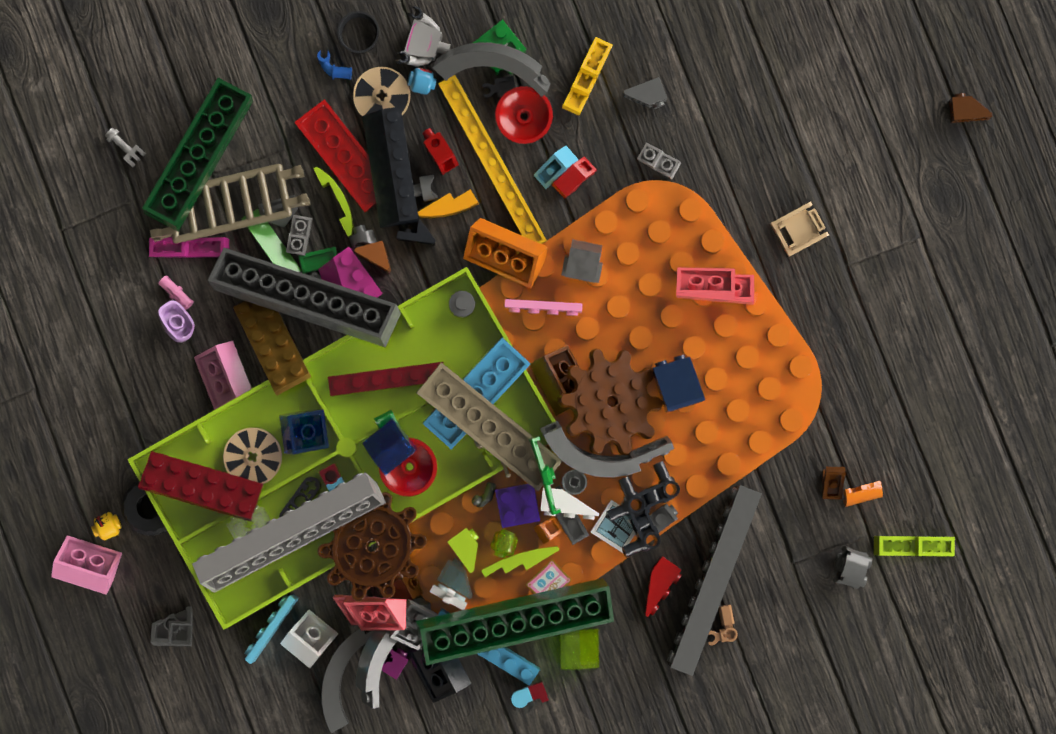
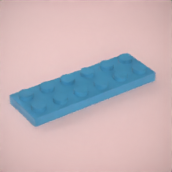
(488, 377)

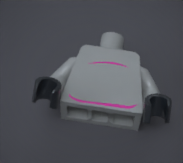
(423, 41)

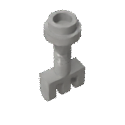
(112, 135)

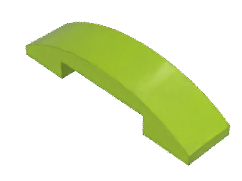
(326, 180)

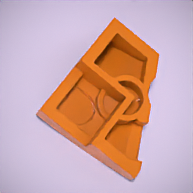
(862, 493)

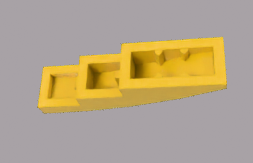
(587, 76)

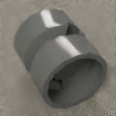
(574, 482)

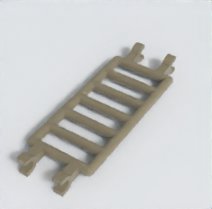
(282, 175)

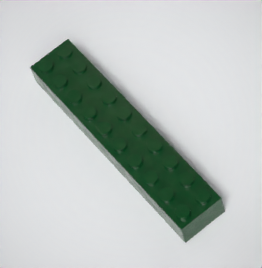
(514, 621)

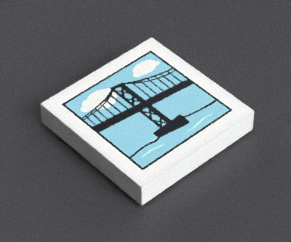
(615, 533)

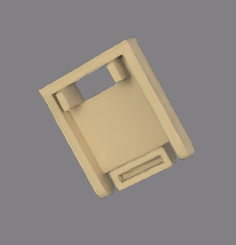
(802, 228)

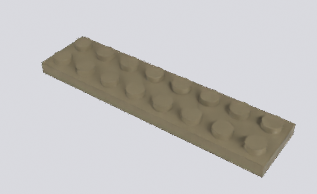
(486, 424)

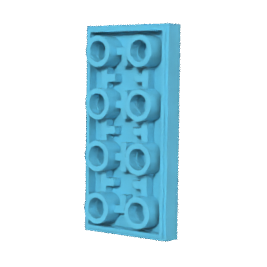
(266, 634)

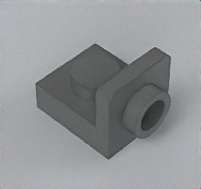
(664, 516)

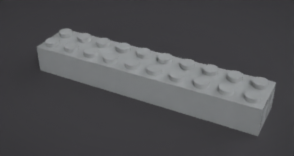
(288, 532)

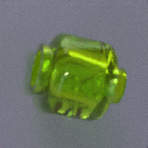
(504, 543)

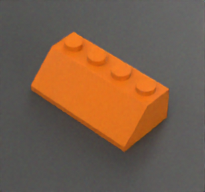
(505, 252)

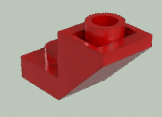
(573, 177)

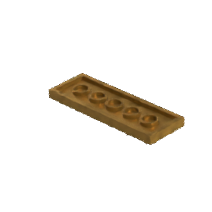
(272, 346)

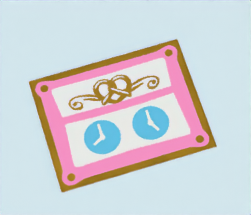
(549, 578)

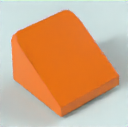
(548, 529)

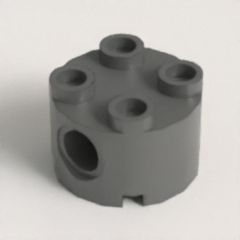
(851, 567)

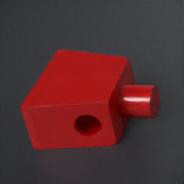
(439, 151)

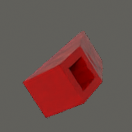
(661, 578)

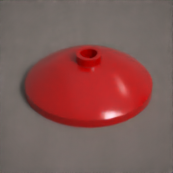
(520, 101)
(414, 481)

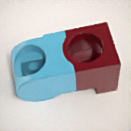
(331, 476)
(527, 694)

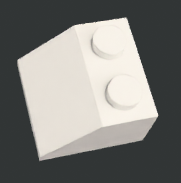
(309, 638)

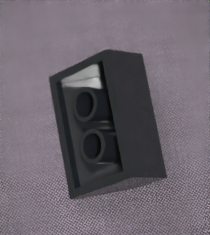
(439, 678)

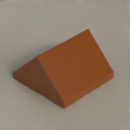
(375, 254)

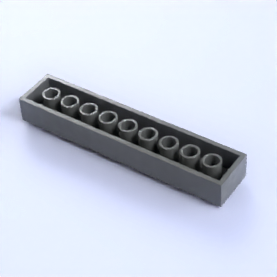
(304, 297)
(714, 579)

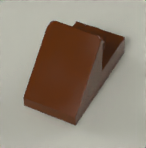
(833, 482)

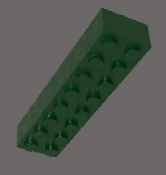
(197, 154)

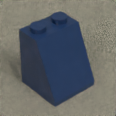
(678, 383)

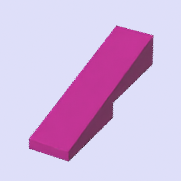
(190, 249)

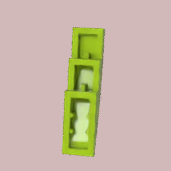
(526, 558)

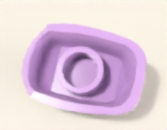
(176, 321)

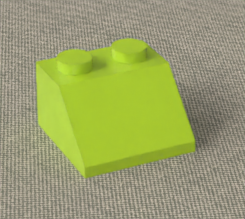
(466, 547)

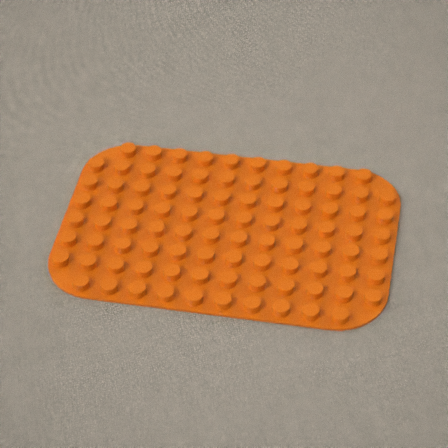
(748, 360)

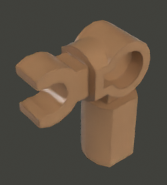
(728, 634)

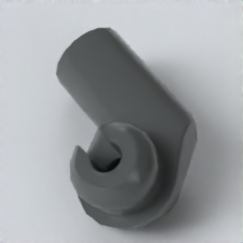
(488, 494)

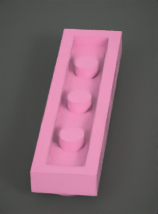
(552, 308)

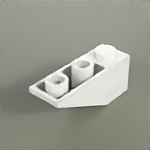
(568, 504)

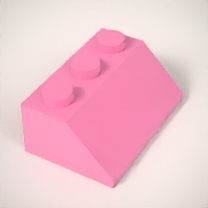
(222, 373)
(86, 564)

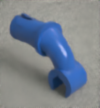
(333, 71)

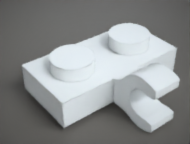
(449, 596)

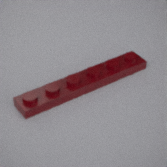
(380, 379)

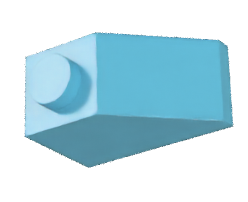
(555, 166)

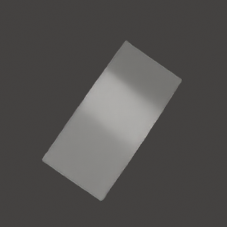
(659, 160)
(299, 235)

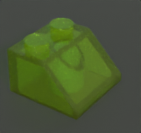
(579, 649)

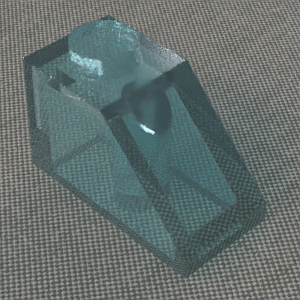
(456, 577)

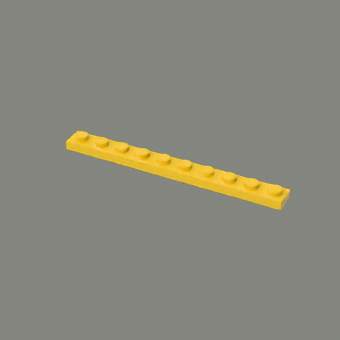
(491, 160)

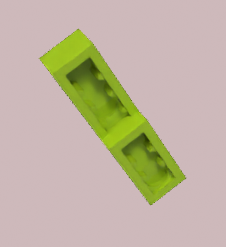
(914, 546)

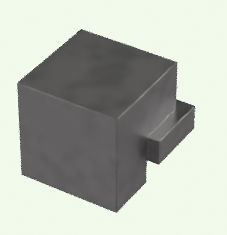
(583, 261)

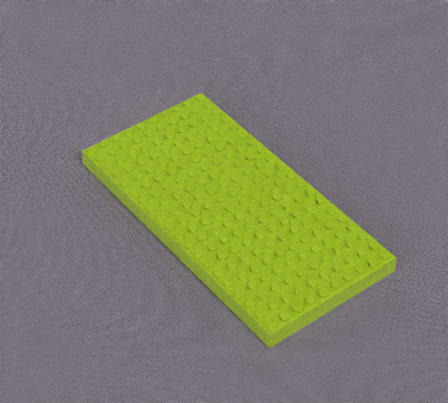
(422, 335)

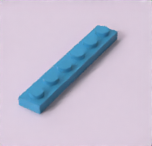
(509, 661)

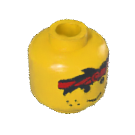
(106, 526)

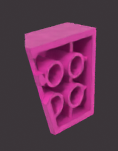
(349, 272)

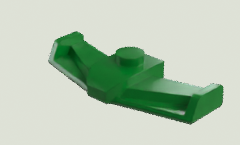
(547, 475)

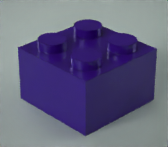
(517, 505)

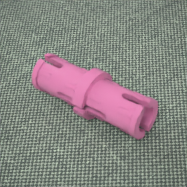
(175, 292)

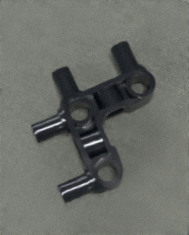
(640, 518)

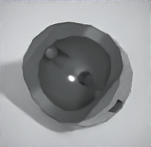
(424, 188)
(361, 237)
(462, 304)

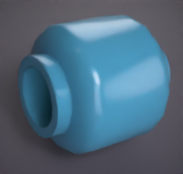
(421, 81)

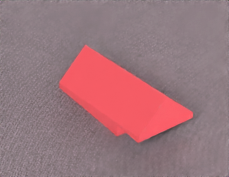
(715, 285)
(373, 612)

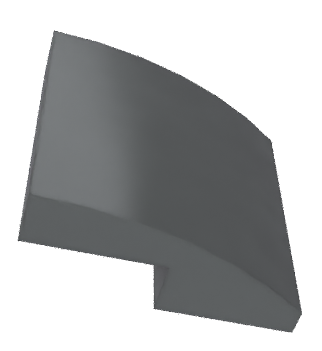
(410, 635)

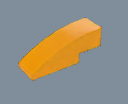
(449, 206)

